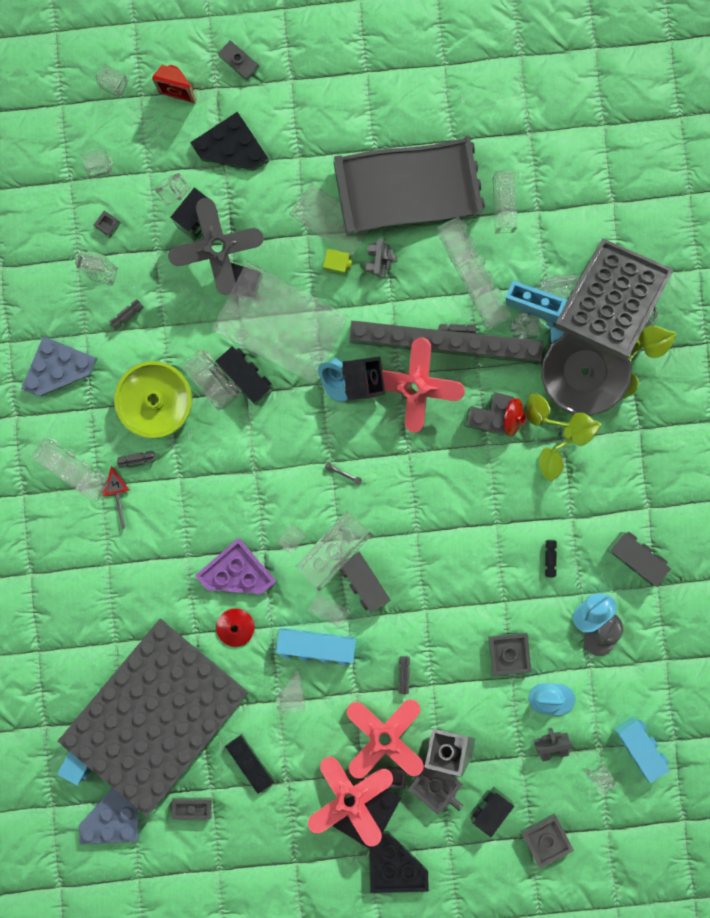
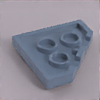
(56, 367)
(110, 821)

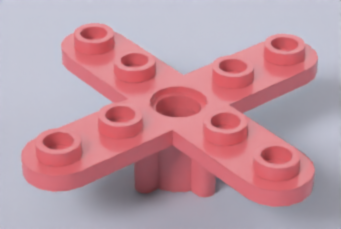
(426, 385)
(394, 727)
(358, 812)

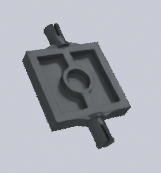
(436, 789)

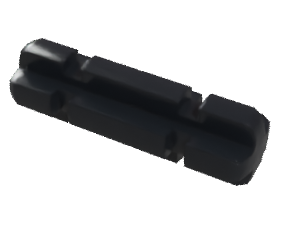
(551, 558)

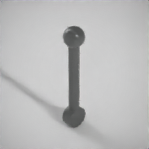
(357, 480)

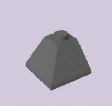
(449, 752)

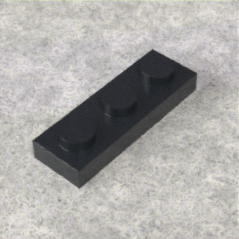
(249, 763)

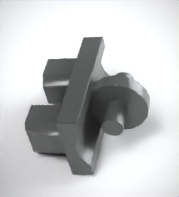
(383, 258)
(553, 743)

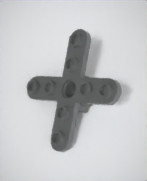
(203, 250)

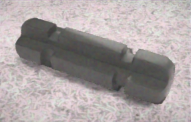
(126, 314)
(458, 328)
(136, 459)
(404, 674)

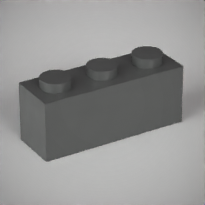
(639, 558)
(364, 583)

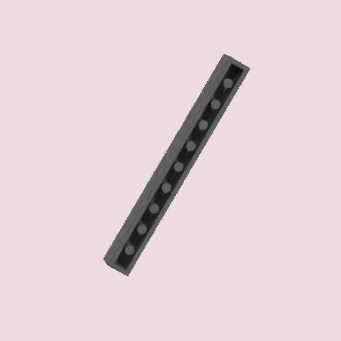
(447, 342)

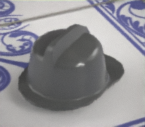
(605, 638)

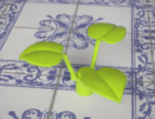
(656, 343)
(579, 430)

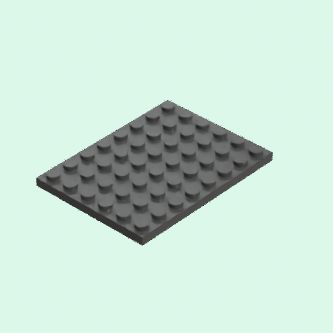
(153, 717)

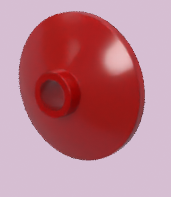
(514, 417)
(244, 623)

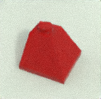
(172, 83)

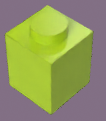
(337, 262)

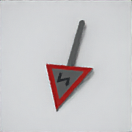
(115, 487)

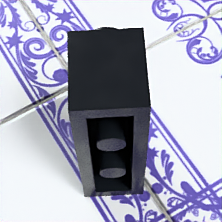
(244, 374)

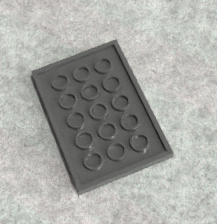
(614, 299)

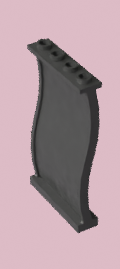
(408, 186)

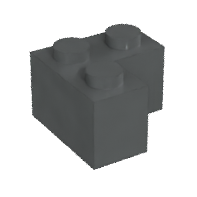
(491, 419)

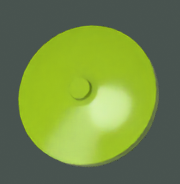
(153, 399)

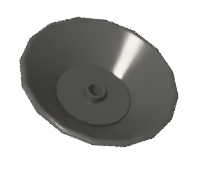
(579, 392)

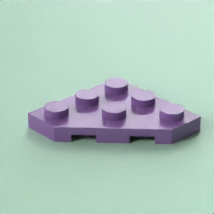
(236, 571)

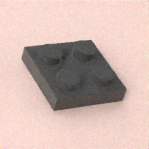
(509, 654)
(547, 840)

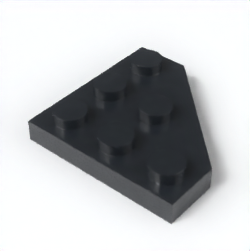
(230, 145)
(380, 808)
(396, 868)

